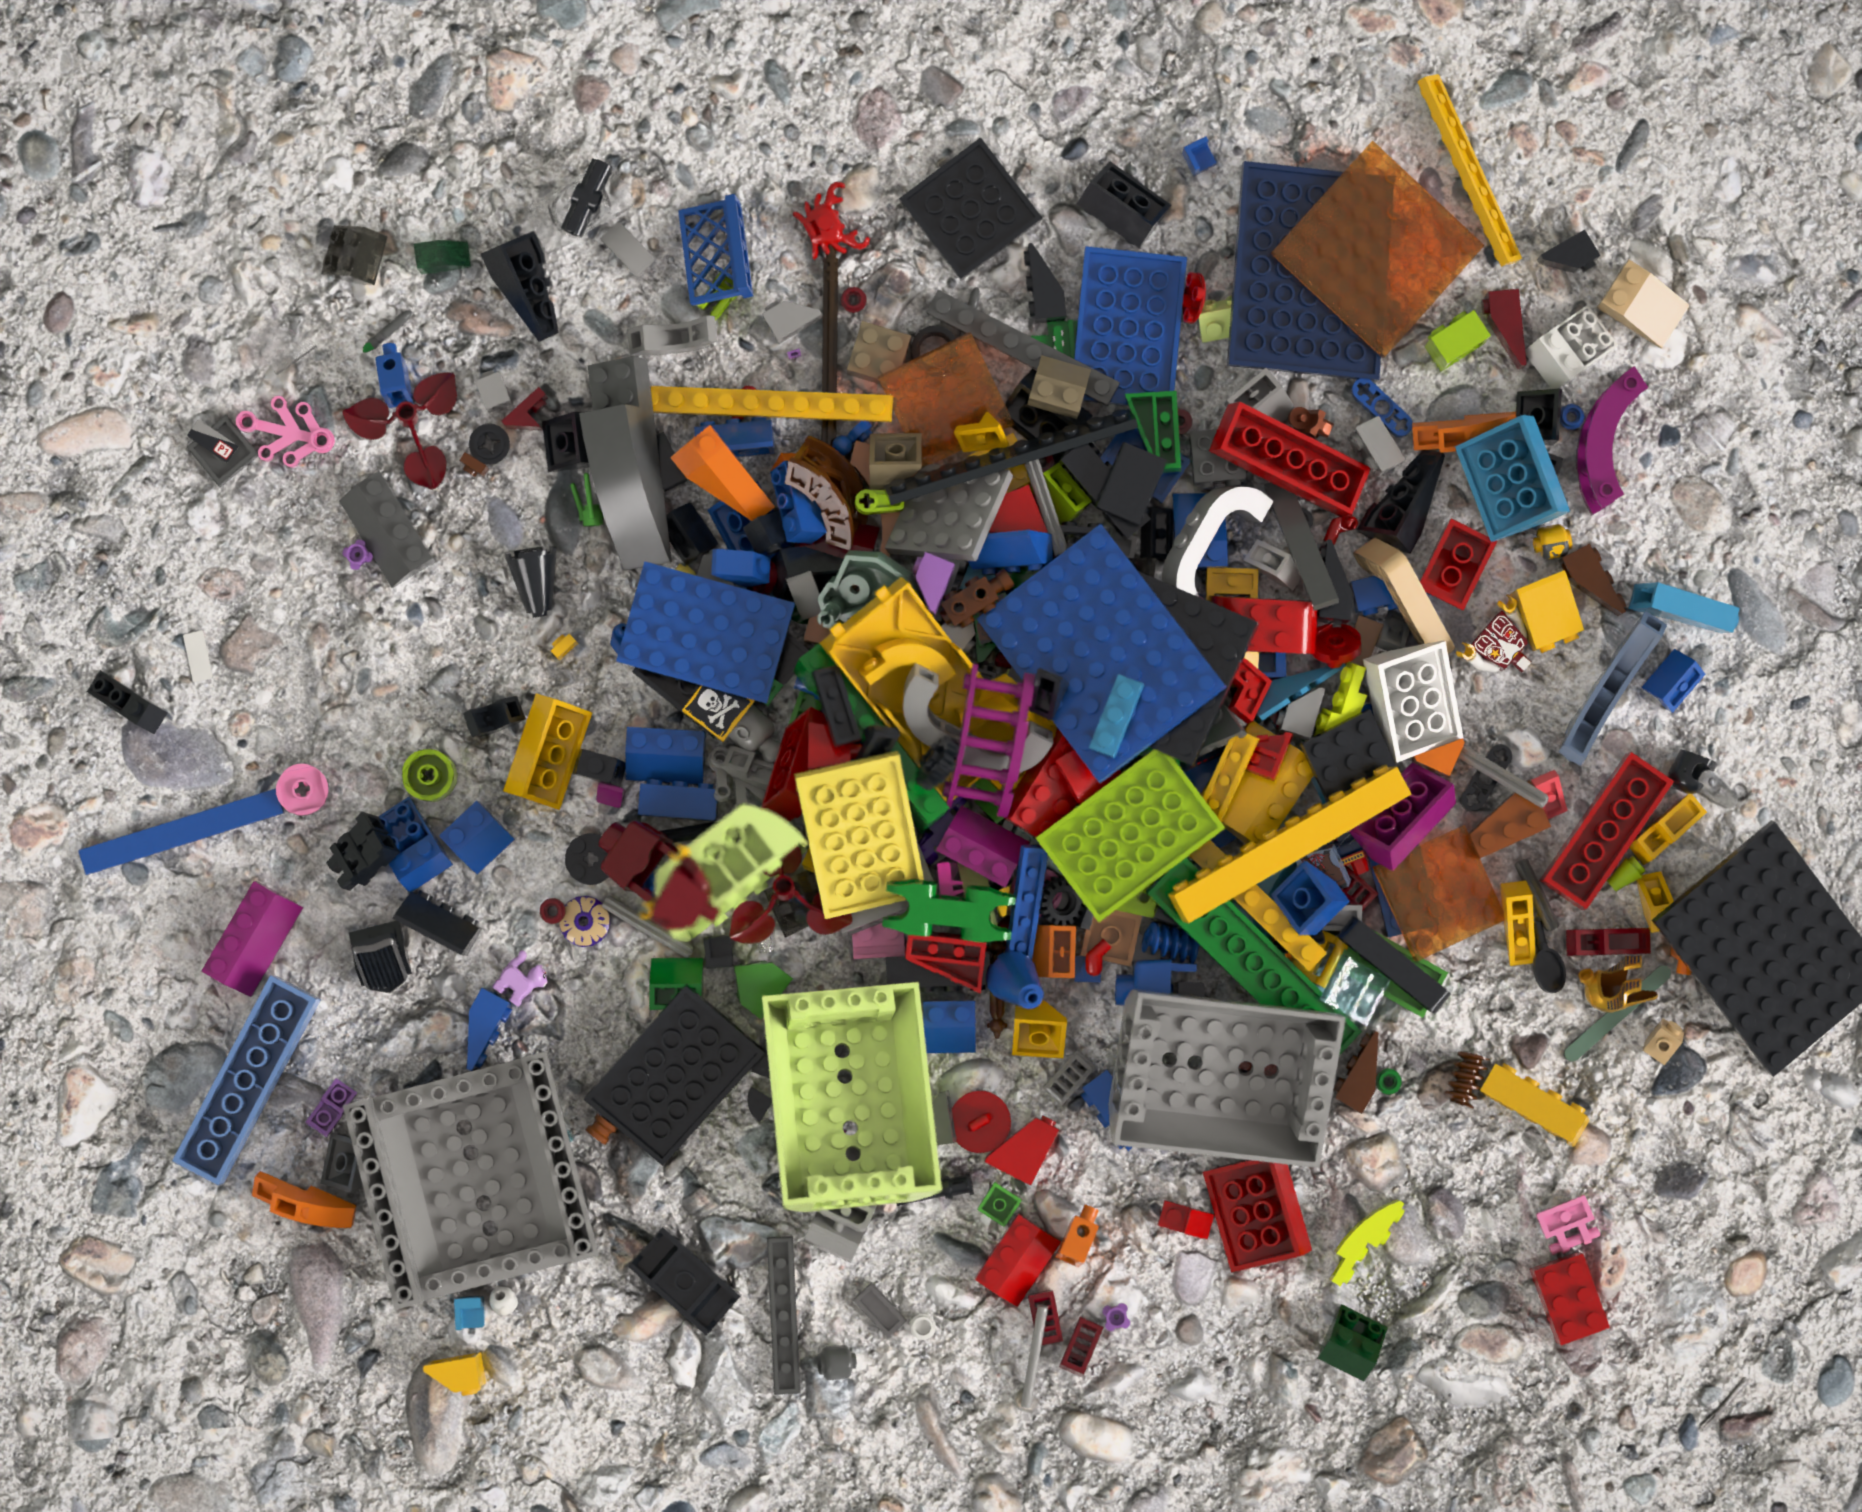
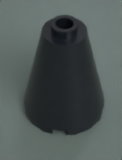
(534, 577)

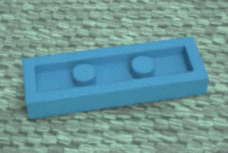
(1116, 716)

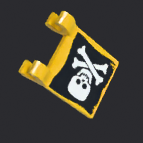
(717, 710)

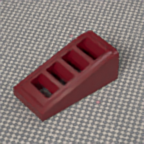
(1363, 886)
(1042, 1296)
(1070, 1367)

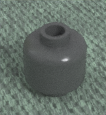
(836, 1362)

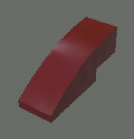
(1608, 941)

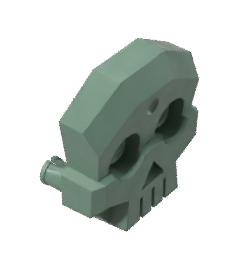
(867, 571)

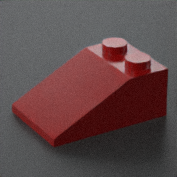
(1456, 564)

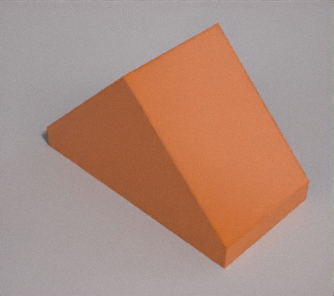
(1441, 759)

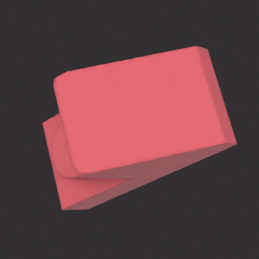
(1550, 784)

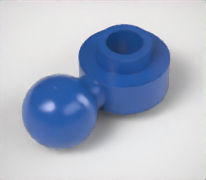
(860, 432)

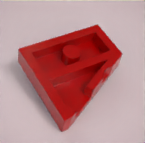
(1269, 755)

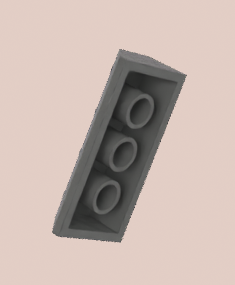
(386, 529)

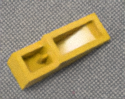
(1667, 828)

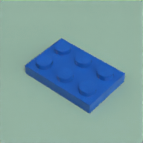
(1133, 438)

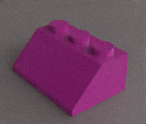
(982, 846)

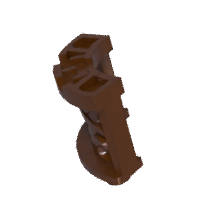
(812, 474)

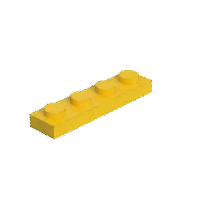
(1229, 773)

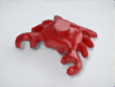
(825, 226)

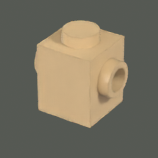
(1664, 1041)

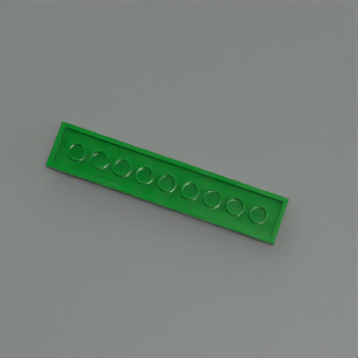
(1246, 952)

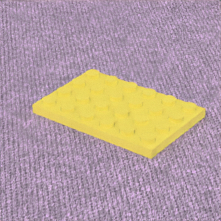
(859, 832)

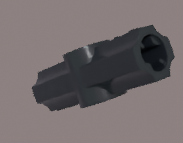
(586, 198)

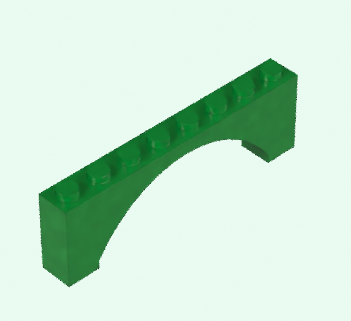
(925, 805)

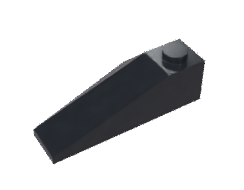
(520, 277)
(1404, 509)

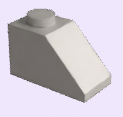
(788, 319)
(1301, 715)

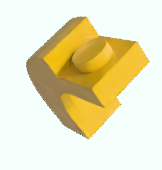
(903, 653)

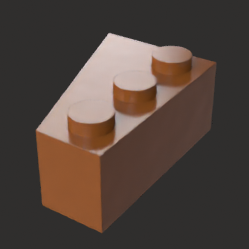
(1507, 824)

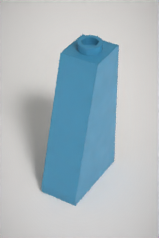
(1684, 607)

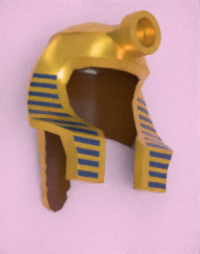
(1611, 989)

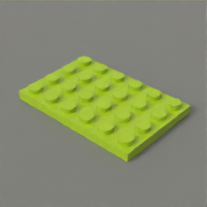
(1130, 833)

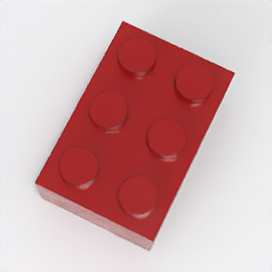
(1569, 1298)

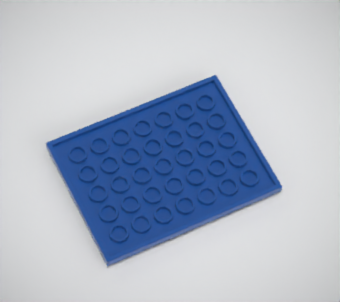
(1088, 623)

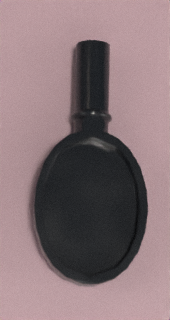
(1547, 963)

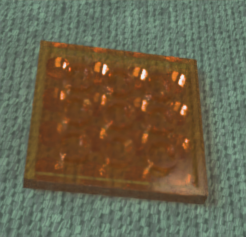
(942, 392)
(1440, 894)

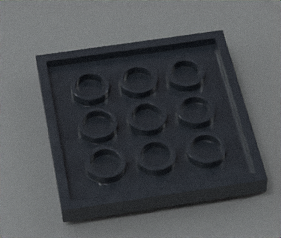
(970, 209)

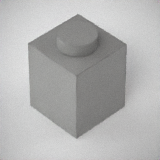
(493, 391)

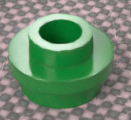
(1396, 1081)

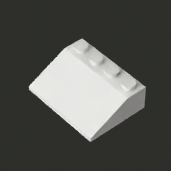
(1413, 698)

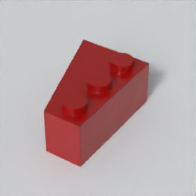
(949, 956)

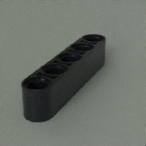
(1393, 965)

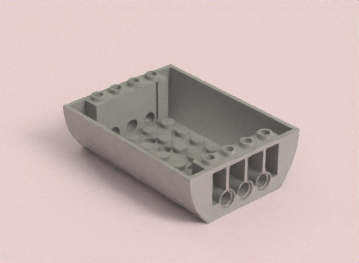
(1214, 1105)

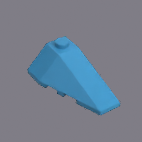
(1289, 688)

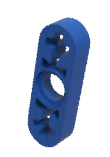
(1373, 388)

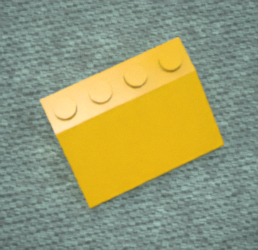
(1264, 803)

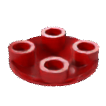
(1193, 297)

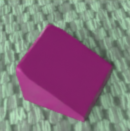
(610, 794)

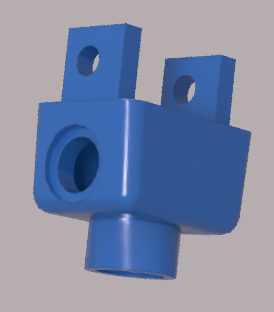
(1149, 976)

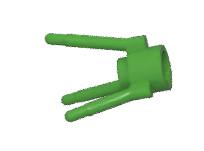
(591, 514)

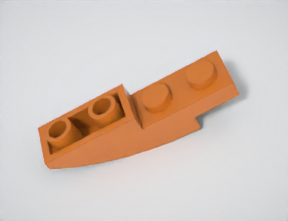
(1450, 433)
(303, 1206)

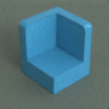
(469, 1312)

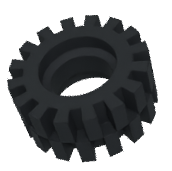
(1072, 908)

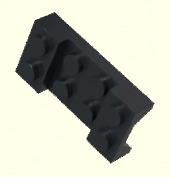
(684, 1281)

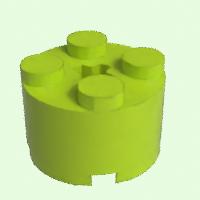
(414, 775)

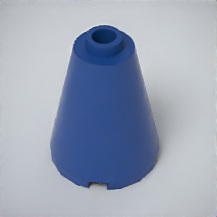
(1015, 980)

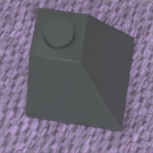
(341, 1165)

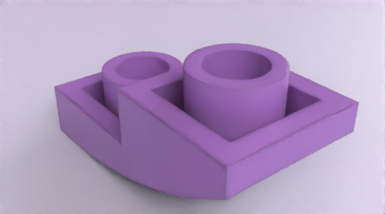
(330, 1108)

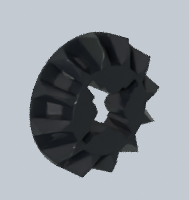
(478, 439)

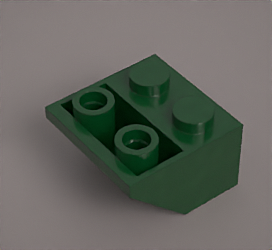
(1353, 1343)

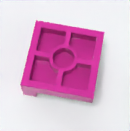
(946, 875)

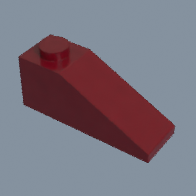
(1505, 319)

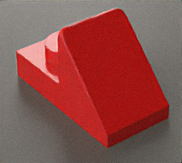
(1185, 1219)

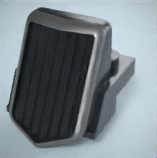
(380, 956)

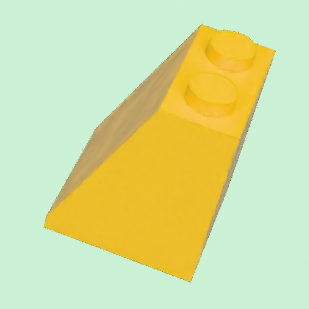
(1549, 612)

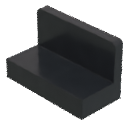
(689, 533)

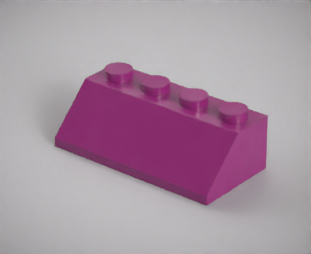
(1403, 826)
(252, 939)

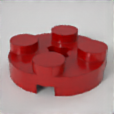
(1346, 647)

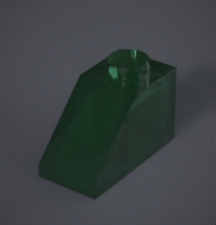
(442, 256)

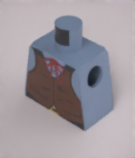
(1329, 862)

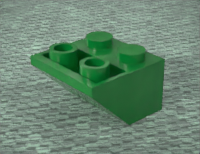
(670, 976)

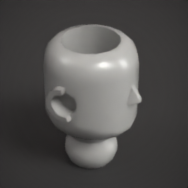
(755, 734)

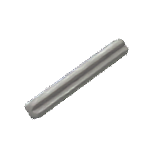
(1046, 506)
(1503, 777)
(647, 926)

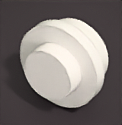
(922, 1326)

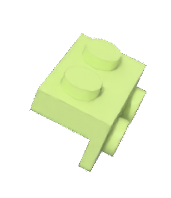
(1215, 320)

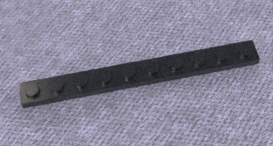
(1011, 456)

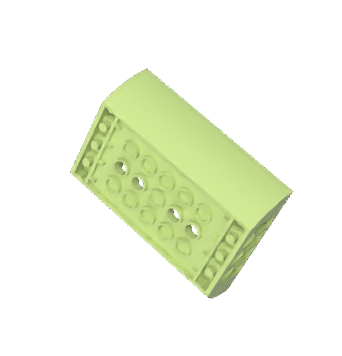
(739, 865)
(884, 1099)

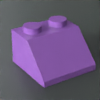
(933, 579)

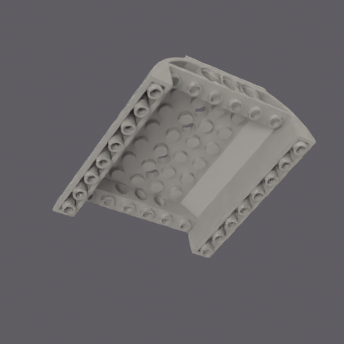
(427, 1190)

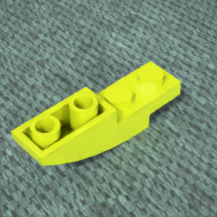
(1346, 701)
(1371, 1230)

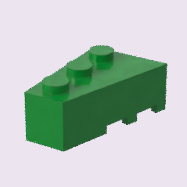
(1158, 425)

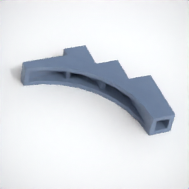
(1610, 686)

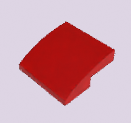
(1079, 778)

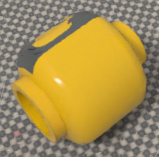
(1552, 542)

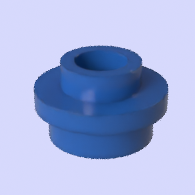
(1579, 416)

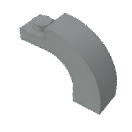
(672, 338)

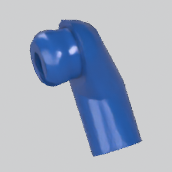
(617, 636)

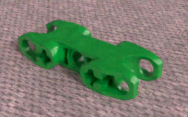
(966, 912)

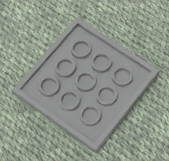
(950, 520)

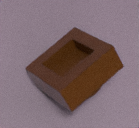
(473, 466)

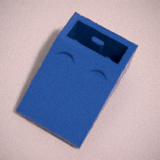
(420, 850)

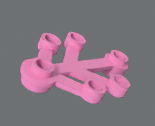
(290, 432)

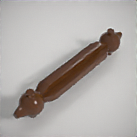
(997, 1006)

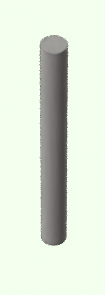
(1034, 1356)

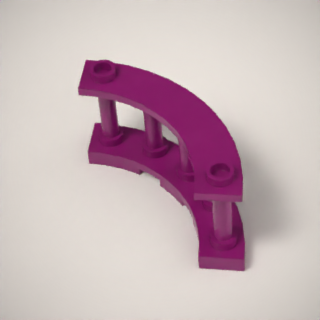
(1595, 443)
(1012, 748)

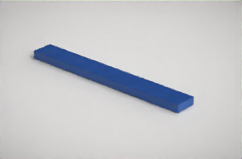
(180, 832)

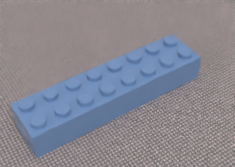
(246, 1080)

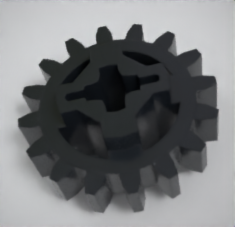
(937, 763)

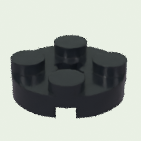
(575, 862)

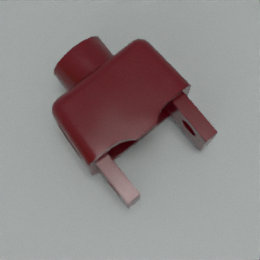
(634, 855)

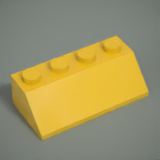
(547, 751)

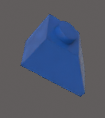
(741, 567)

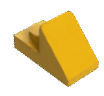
(982, 435)

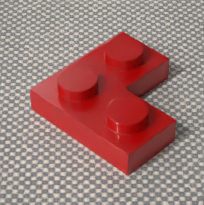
(1251, 691)

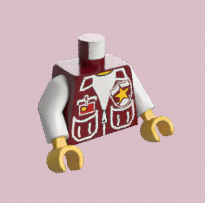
(1499, 642)

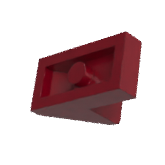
(520, 416)

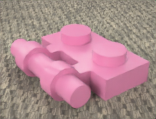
(1565, 1217)

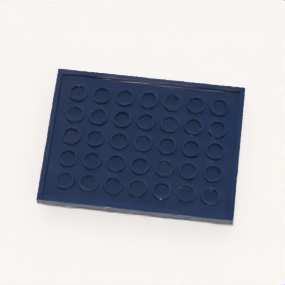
(1273, 314)

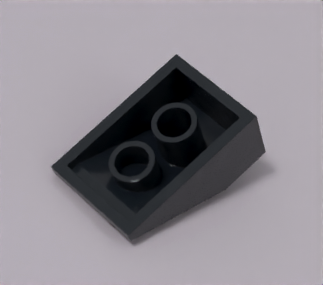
(799, 560)

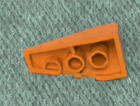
(717, 470)

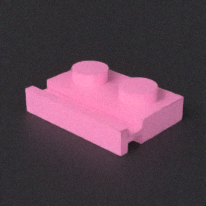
(878, 943)

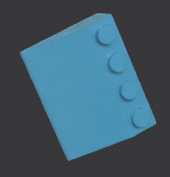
(1512, 478)

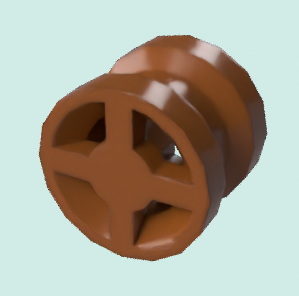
(601, 1129)

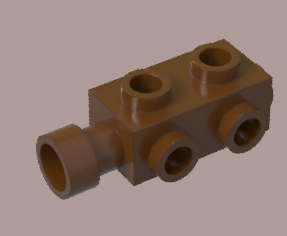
(971, 602)

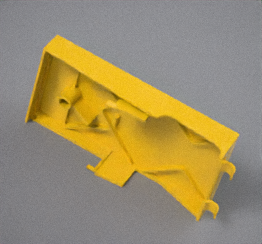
(898, 615)

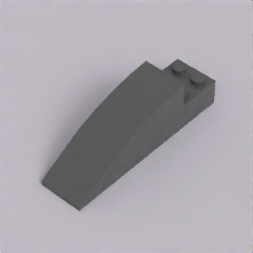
(626, 460)

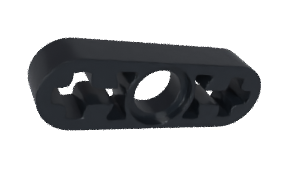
(1475, 779)

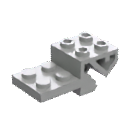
(840, 1229)

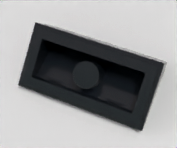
(1157, 534)

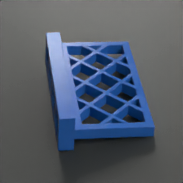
(735, 242)

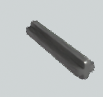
(1539, 898)

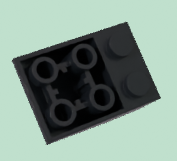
(1340, 612)

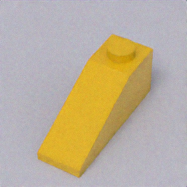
(1519, 922)

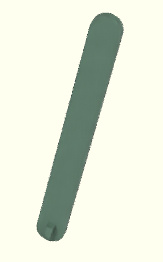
(1610, 1020)

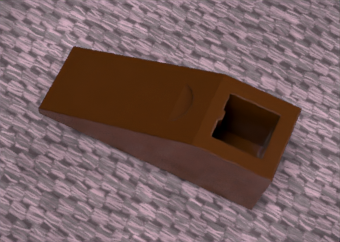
(1588, 576)
(1360, 1081)

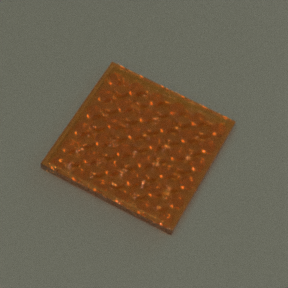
(1377, 249)

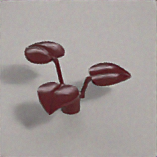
(371, 415)
(753, 924)

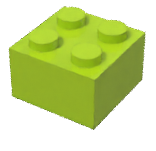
(1457, 340)

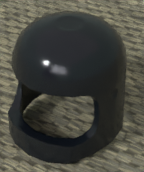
(1687, 770)

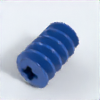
(1170, 940)

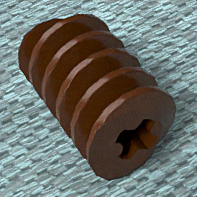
(1466, 1078)

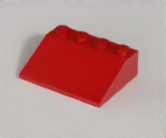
(1257, 1213)

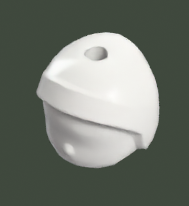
(503, 1300)

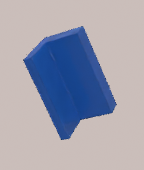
(1674, 680)

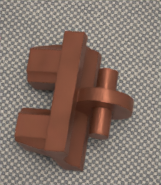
(1310, 422)

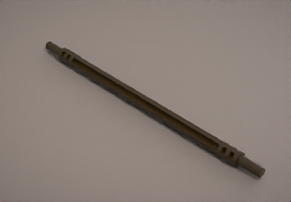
(829, 337)

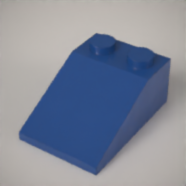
(1217, 553)

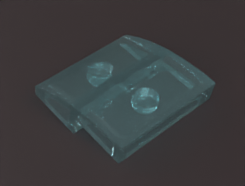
(1354, 990)

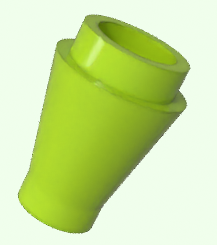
(1626, 873)

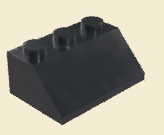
(1123, 204)
(1034, 421)
(438, 922)

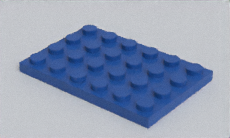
(1130, 318)
(705, 632)

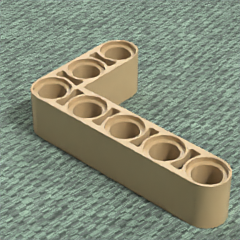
(1406, 590)

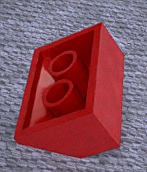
(1017, 1260)

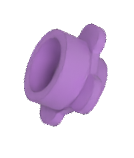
(350, 554)
(1119, 1310)

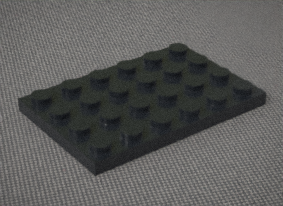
(674, 1074)

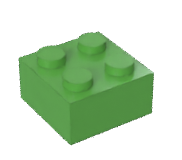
(999, 1204)

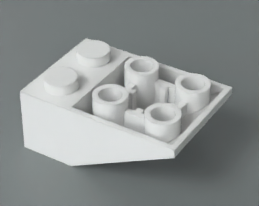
(1570, 348)

